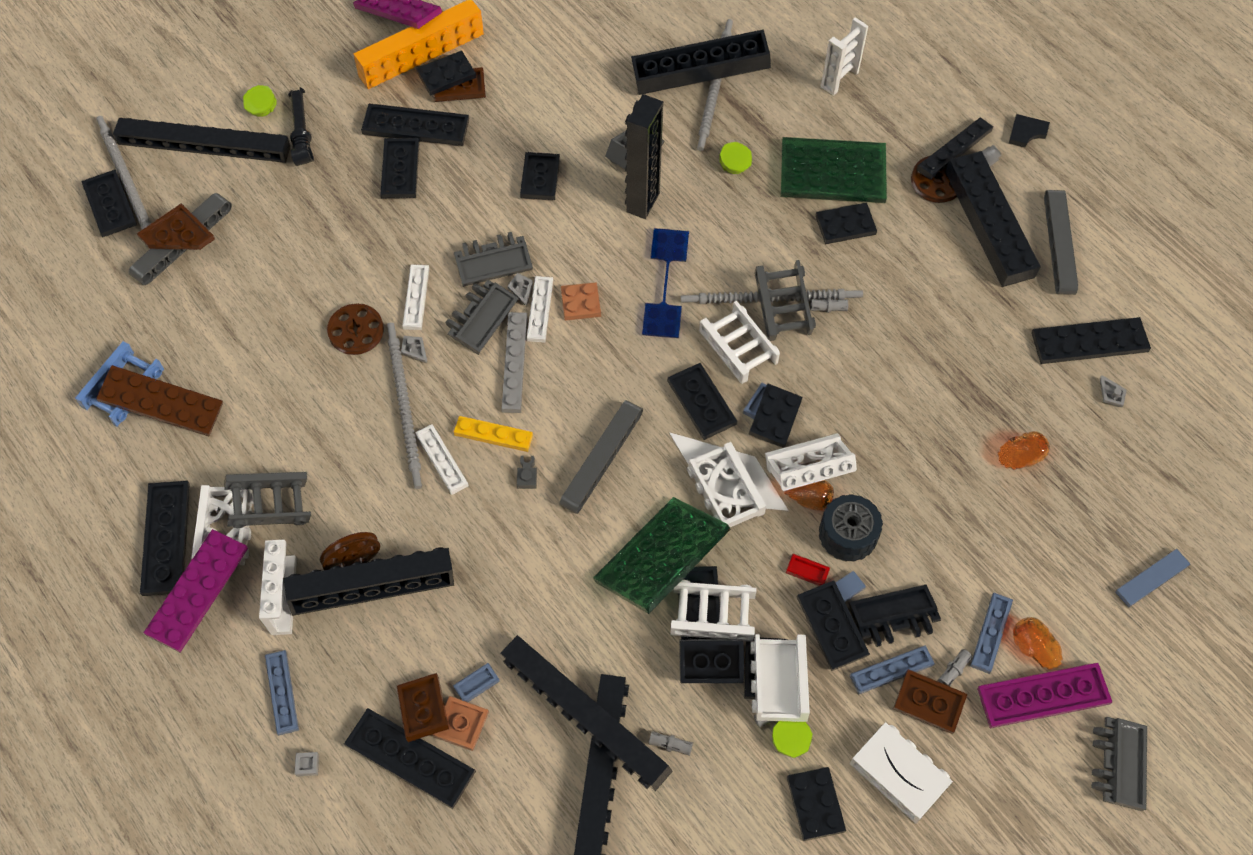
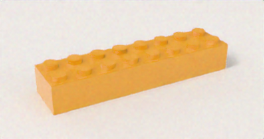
(416, 46)

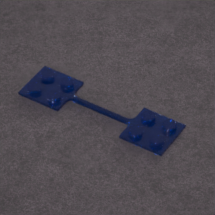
(662, 318)

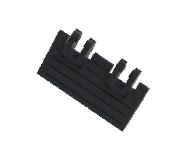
(899, 609)

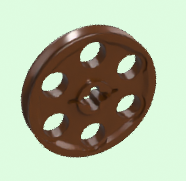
(933, 185)
(348, 332)
(350, 549)

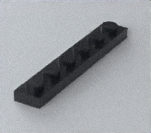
(954, 148)

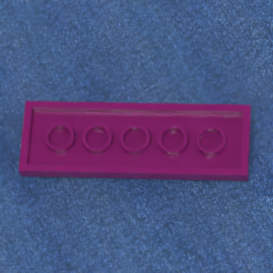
(407, 12)
(195, 591)
(1044, 695)

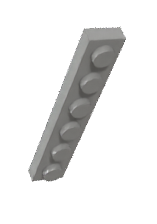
(514, 362)

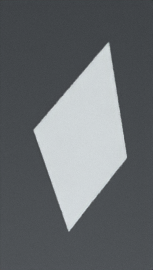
(693, 448)

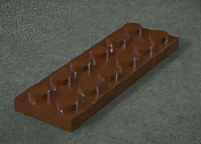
(160, 400)

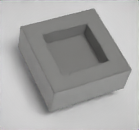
(306, 764)

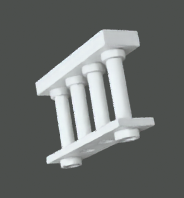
(843, 57)
(729, 355)
(702, 627)

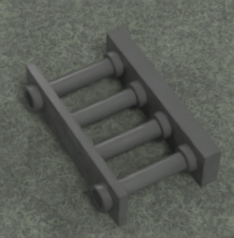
(770, 312)
(276, 482)

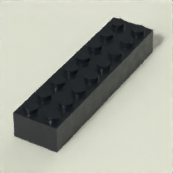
(701, 62)
(643, 155)
(992, 219)
(368, 581)

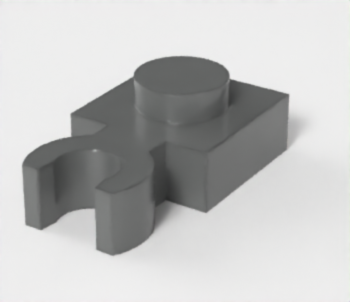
(527, 475)

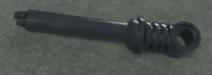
(300, 136)

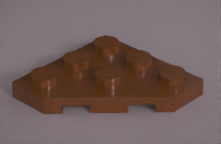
(176, 231)

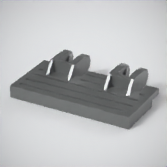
(493, 261)
(484, 315)
(1127, 758)

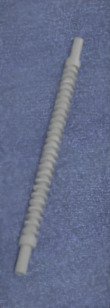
(711, 99)
(123, 173)
(702, 298)
(402, 394)

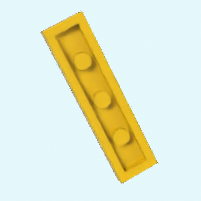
(493, 433)

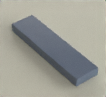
(1152, 578)
(991, 633)
(891, 669)
(281, 692)

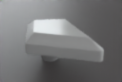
(521, 287)
(414, 348)
(1112, 392)

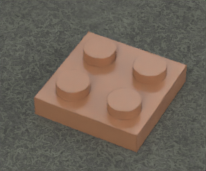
(580, 301)
(464, 723)

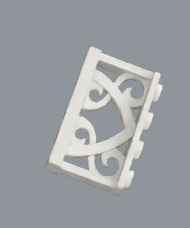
(733, 462)
(790, 474)
(208, 503)

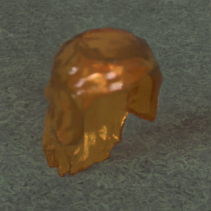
(1024, 450)
(813, 496)
(1037, 642)

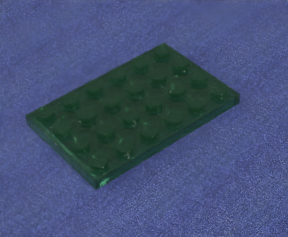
(833, 170)
(661, 554)

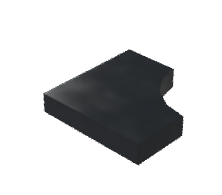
(1027, 129)

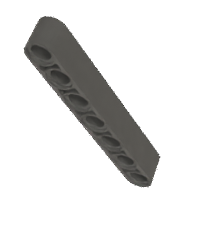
(1060, 242)
(157, 260)
(601, 457)

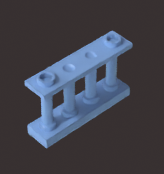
(118, 358)

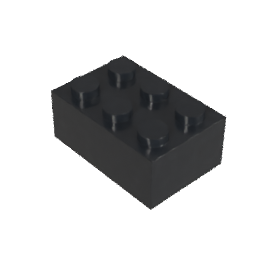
(711, 660)

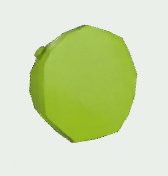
(259, 101)
(735, 158)
(792, 738)

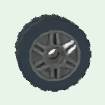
(850, 527)

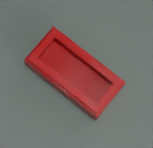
(807, 570)

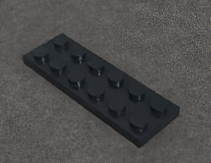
(415, 123)
(1090, 340)
(164, 537)
(411, 761)

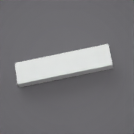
(416, 297)
(540, 309)
(441, 459)

